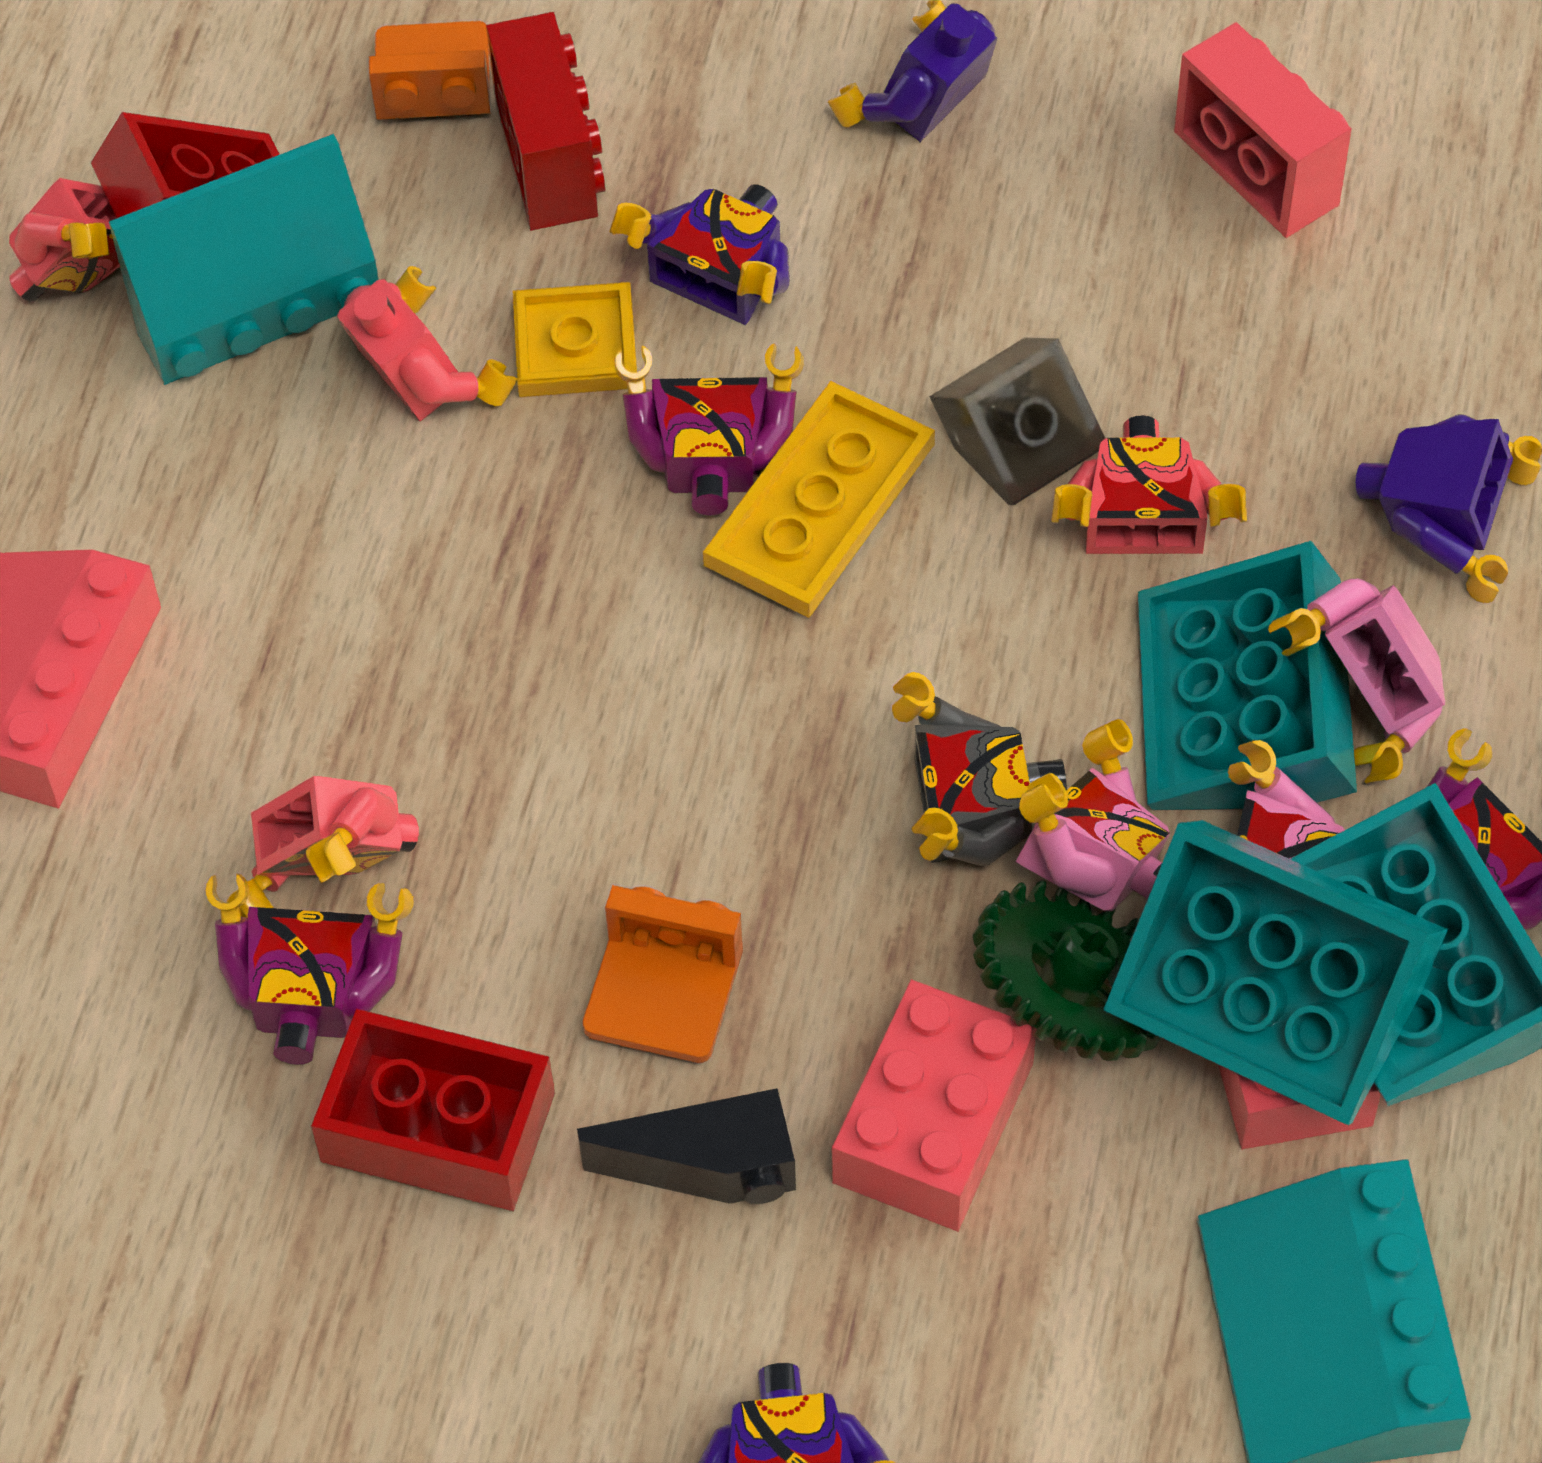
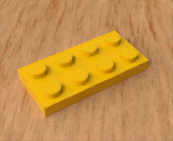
(819, 499)

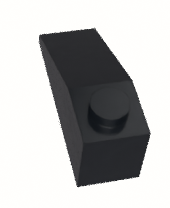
(706, 1150)

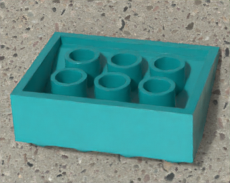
(244, 259)
(1222, 682)
(1273, 969)
(1487, 978)
(1335, 1321)

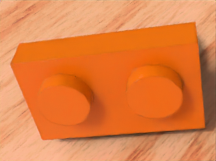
(430, 70)
(664, 974)

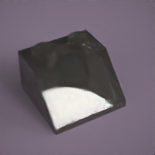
(1020, 418)

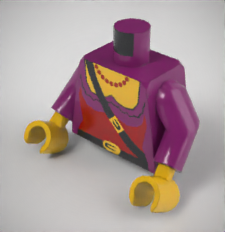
(709, 431)
(1497, 834)
(307, 968)

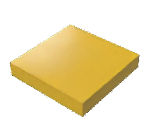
(572, 338)

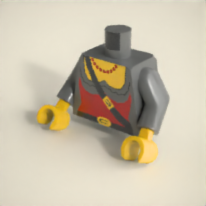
(967, 777)

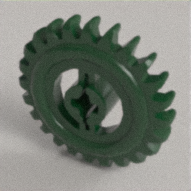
(1075, 960)

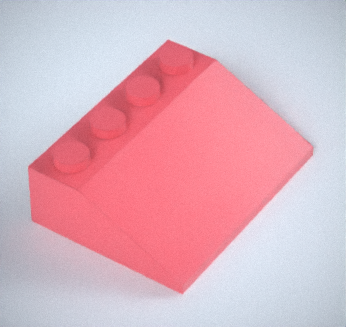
(64, 652)

